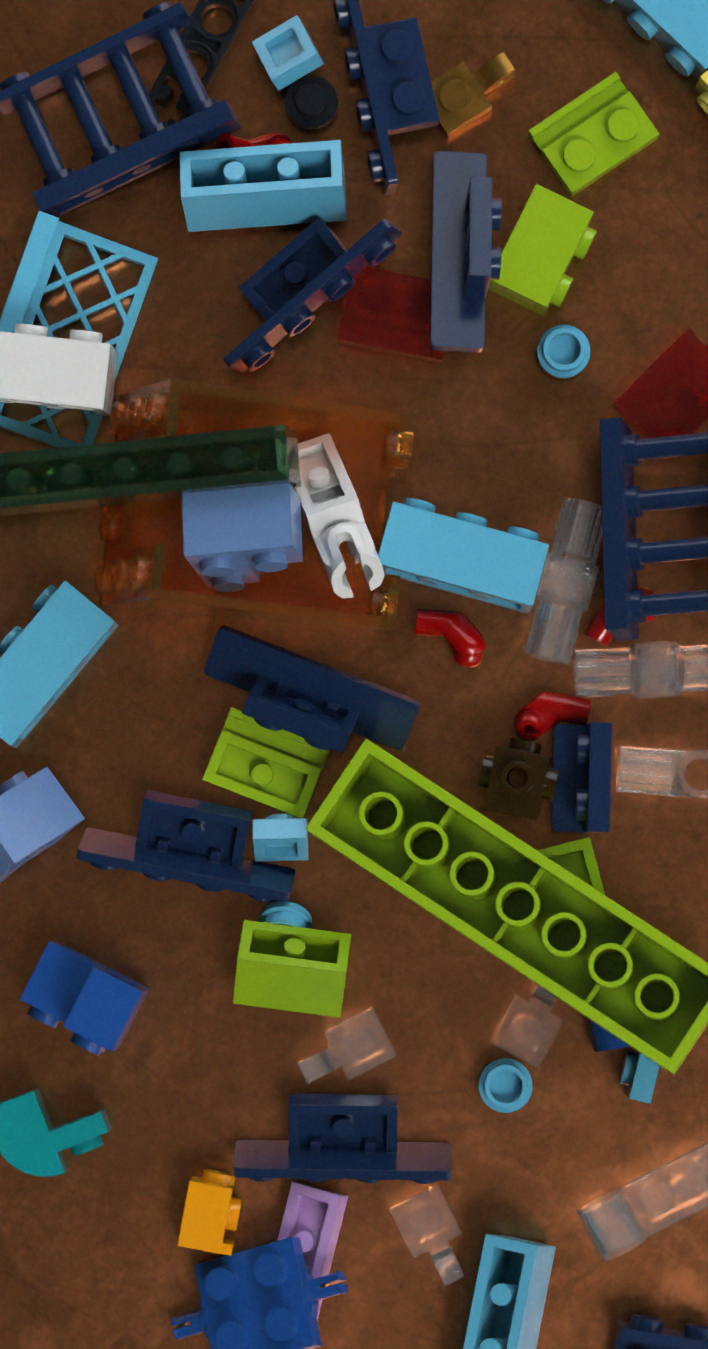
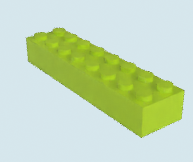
(517, 905)

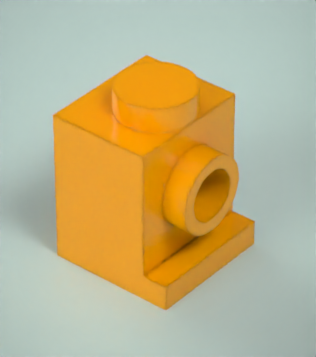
(210, 1213)

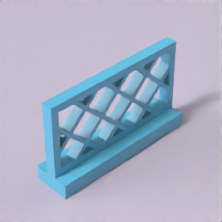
(30, 286)

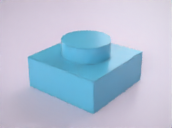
(288, 52)
(280, 838)
(639, 1076)

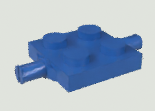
(259, 1299)

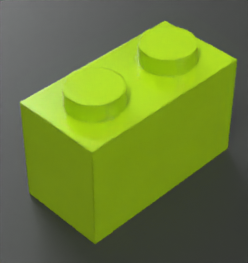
(541, 250)
(291, 968)

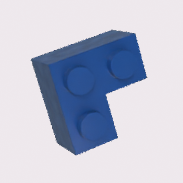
(83, 995)

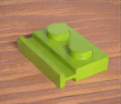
(593, 134)
(265, 764)

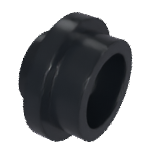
(311, 102)

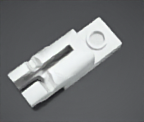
(334, 515)

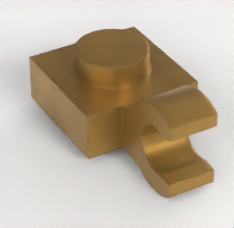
(462, 95)

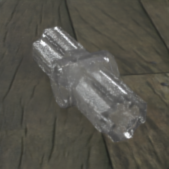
(566, 582)
(642, 670)
(657, 772)

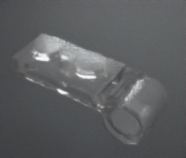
(647, 1204)

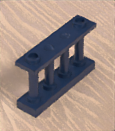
(158, 141)
(622, 505)

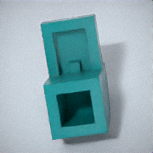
(35, 1145)

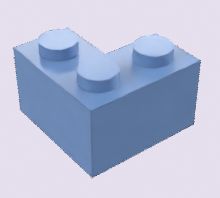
(241, 532)
(32, 818)

